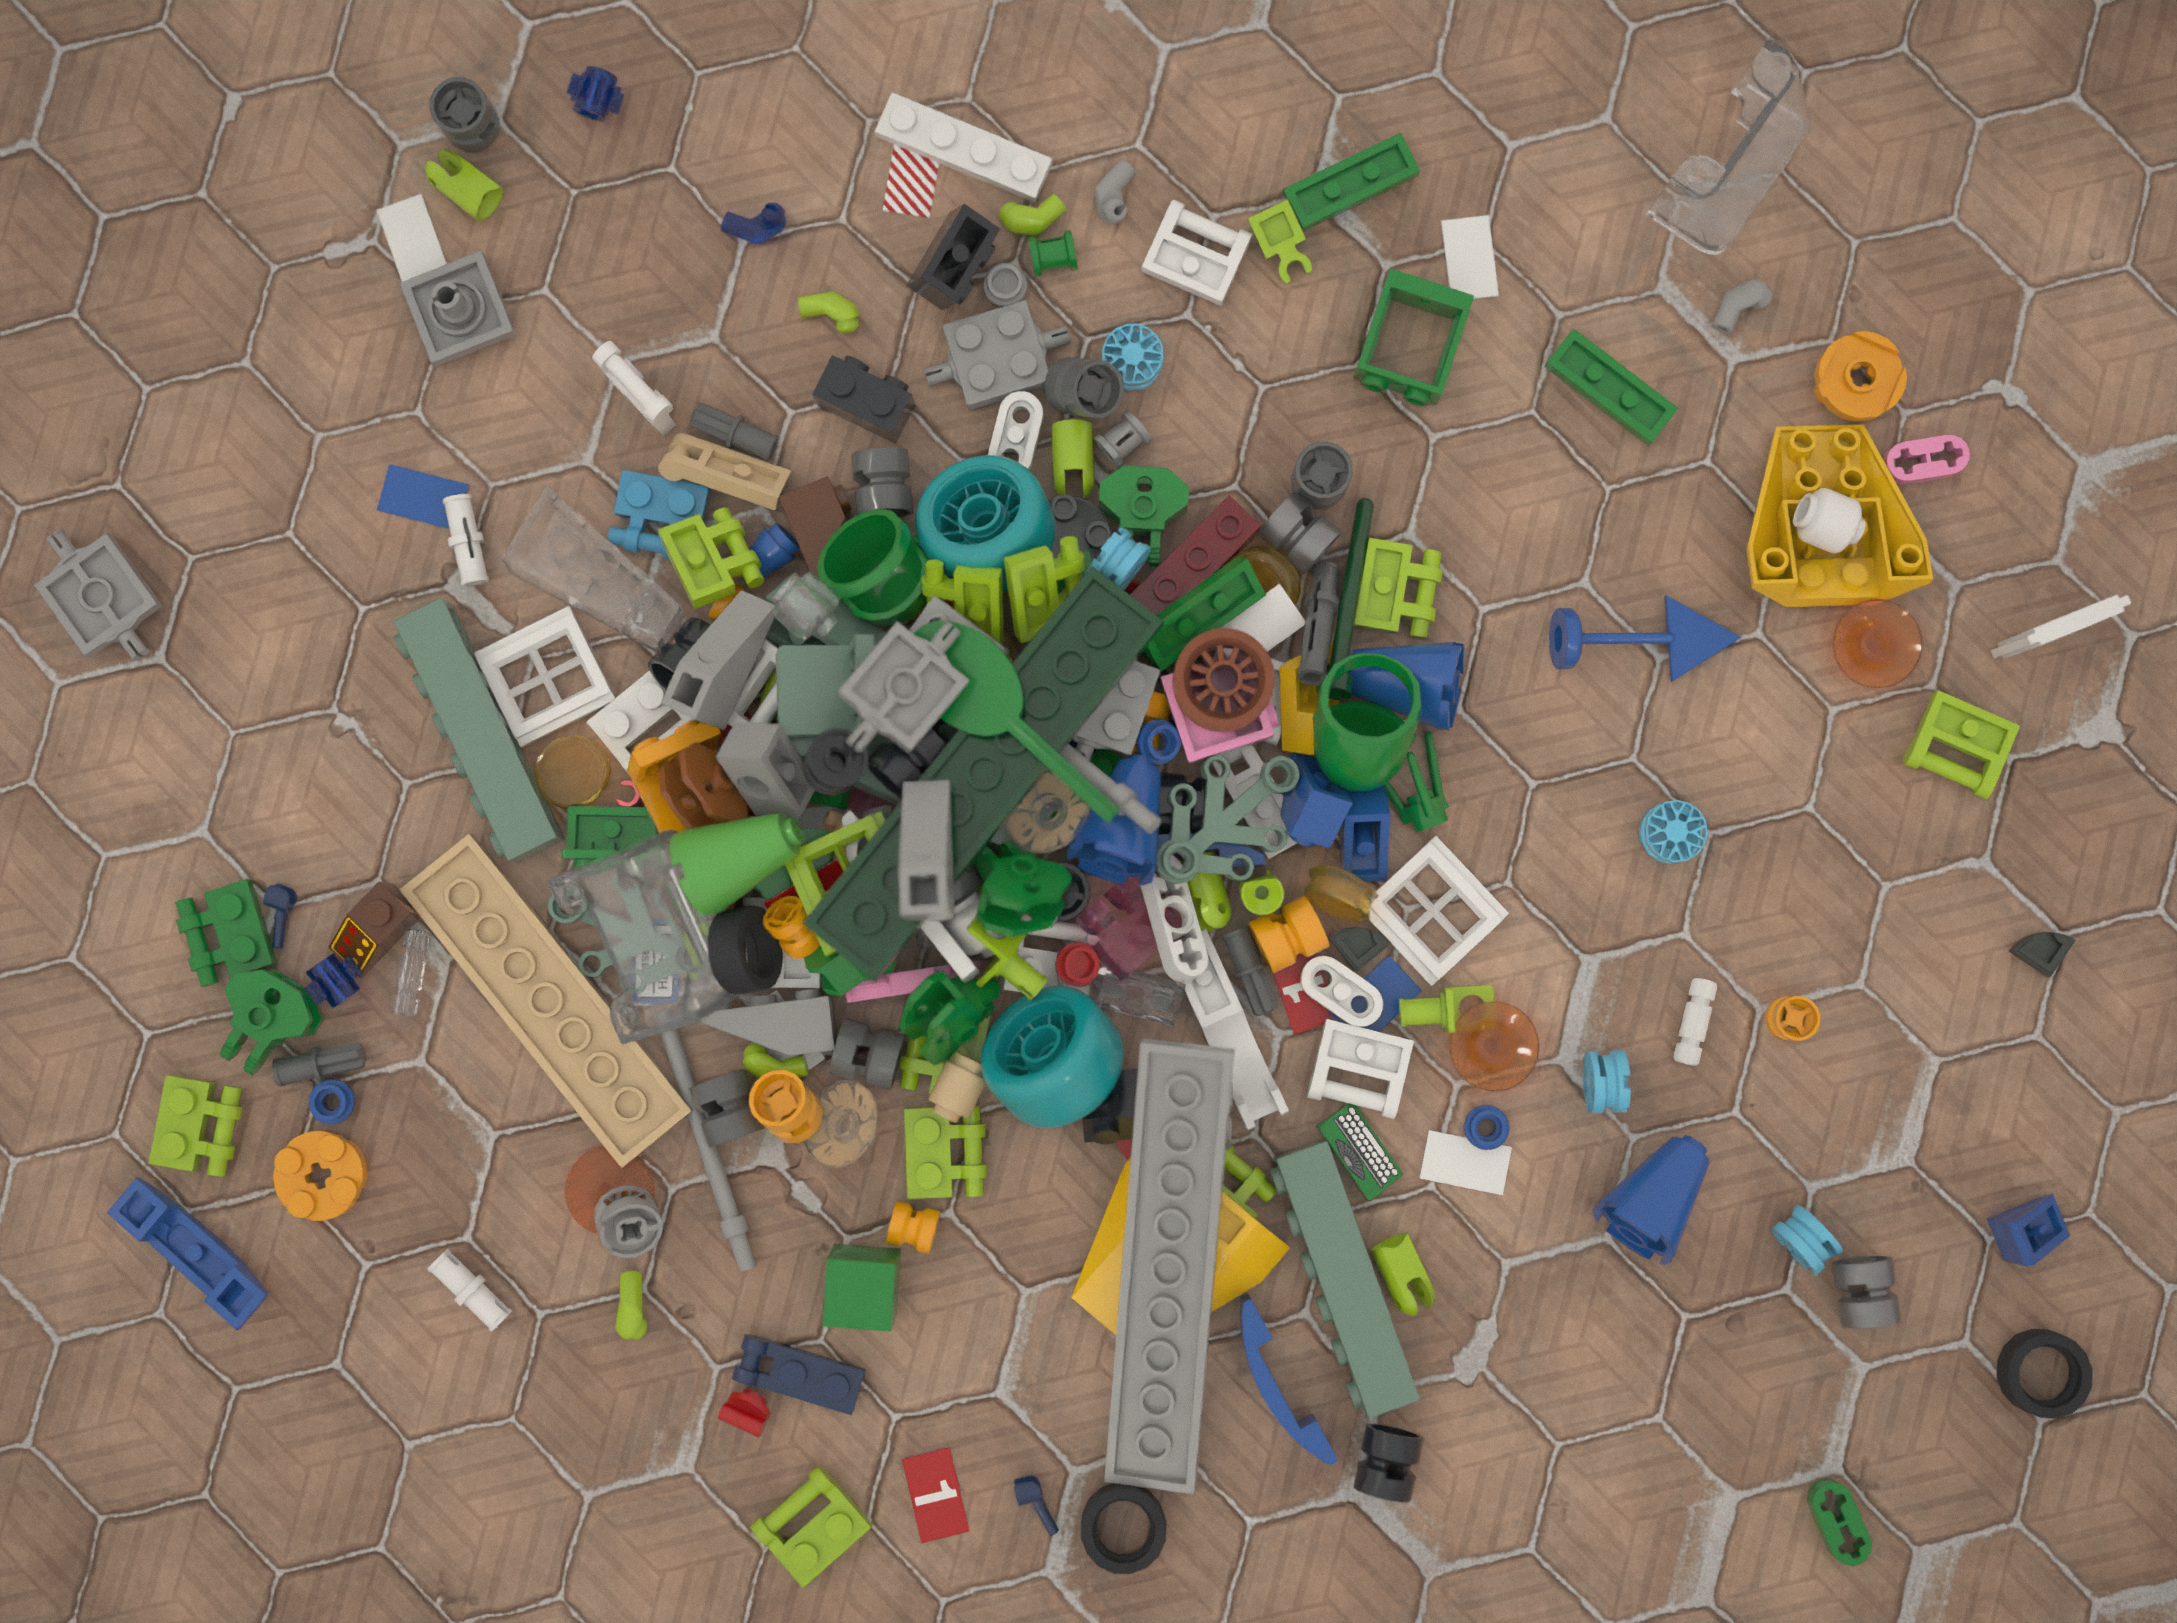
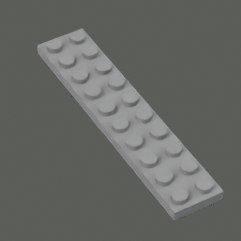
(1168, 1264)

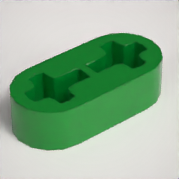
(1848, 1517)

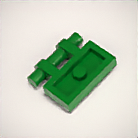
(238, 927)

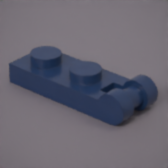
(800, 1374)

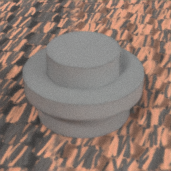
(1005, 284)

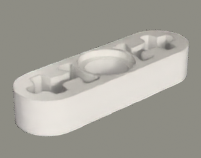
(1165, 934)

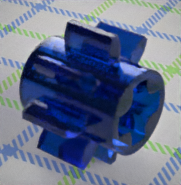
(595, 93)
(333, 980)

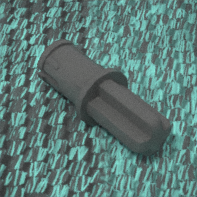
(734, 431)
(1250, 971)
(318, 1064)

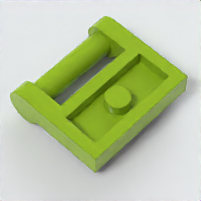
(1965, 730)
(819, 1539)

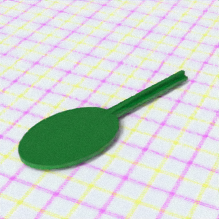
(995, 703)

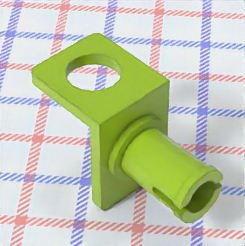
(1007, 962)
(1440, 1009)

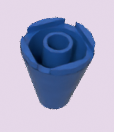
(1436, 670)
(1121, 846)
(1656, 1199)

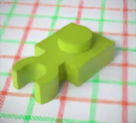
(1278, 234)

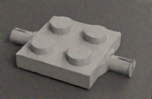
(996, 354)
(98, 595)
(903, 687)
(1120, 714)

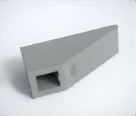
(720, 661)
(926, 852)
(787, 1026)

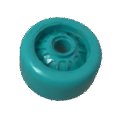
(982, 514)
(1052, 1057)

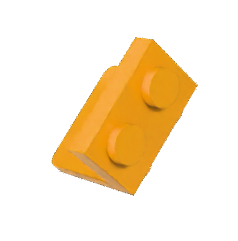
(654, 753)

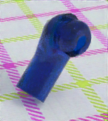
(759, 228)

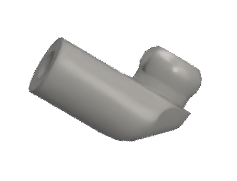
(1109, 192)
(1738, 298)

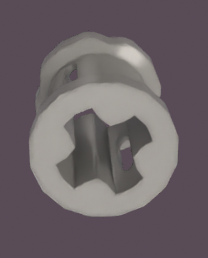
(1137, 436)

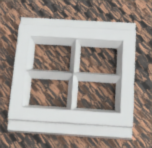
(2061, 627)
(527, 642)
(1462, 884)

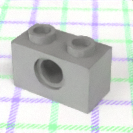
(765, 769)

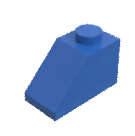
(1314, 806)
(1366, 835)

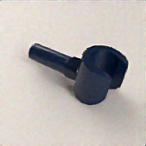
(283, 900)
(1029, 1491)

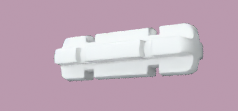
(1695, 1021)

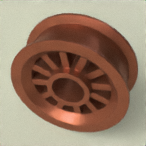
(1254, 654)

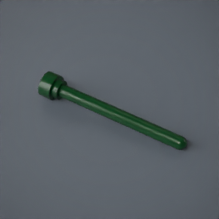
(1346, 616)

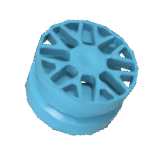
(1134, 355)
(1121, 558)
(1673, 832)
(1606, 1081)
(1807, 1239)

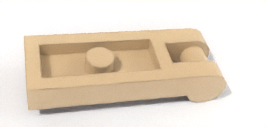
(724, 470)

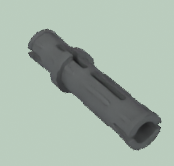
(1321, 608)

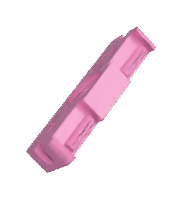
(898, 983)

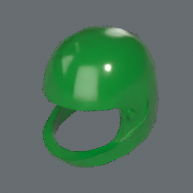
(876, 568)
(1361, 741)

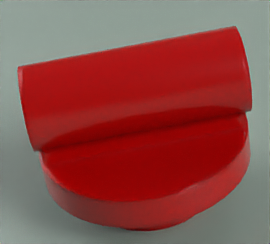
(746, 1411)

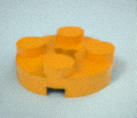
(1883, 366)
(296, 1164)

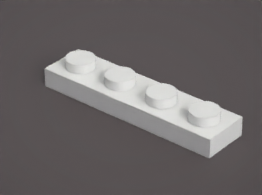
(963, 147)

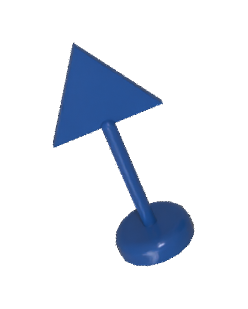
(1688, 635)

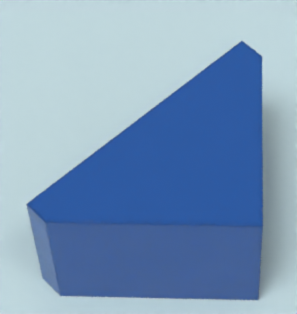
(2029, 1231)

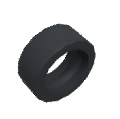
(727, 951)
(2076, 1388)
(1099, 1553)

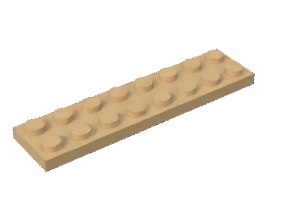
(545, 999)

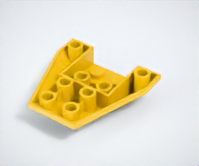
(1881, 565)
(1243, 1257)

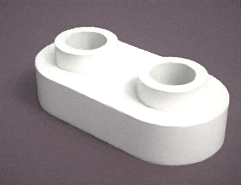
(1014, 436)
(1341, 990)

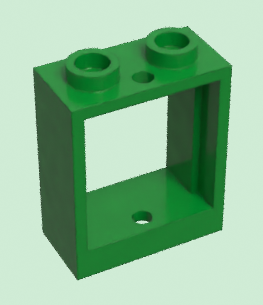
(1426, 297)

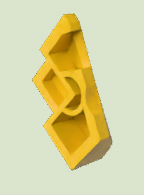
(1297, 708)

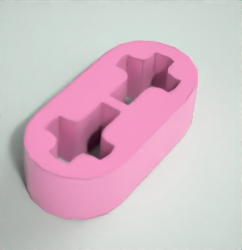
(1923, 450)

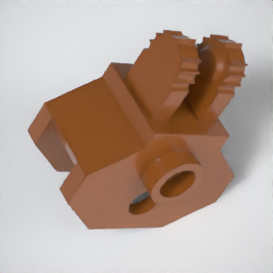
(703, 787)

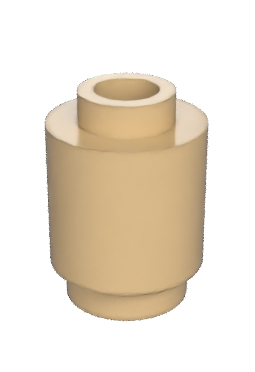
(957, 1088)

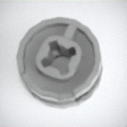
(638, 1213)

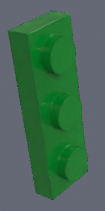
(1351, 181)
(1611, 387)
(1204, 609)

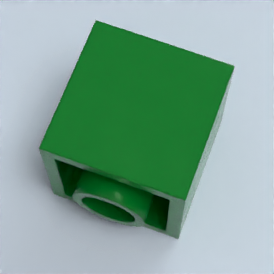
(861, 1287)

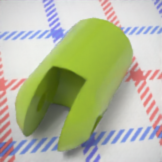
(468, 185)
(1072, 450)
(1261, 893)
(1208, 896)
(1402, 1266)

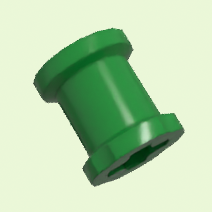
(1053, 253)

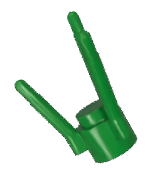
(1427, 806)

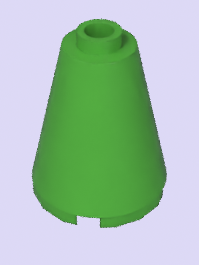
(732, 858)

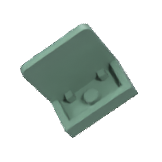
(809, 685)

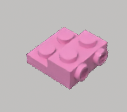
(1204, 743)

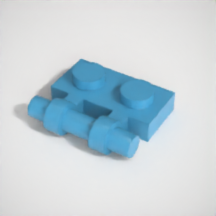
(656, 501)

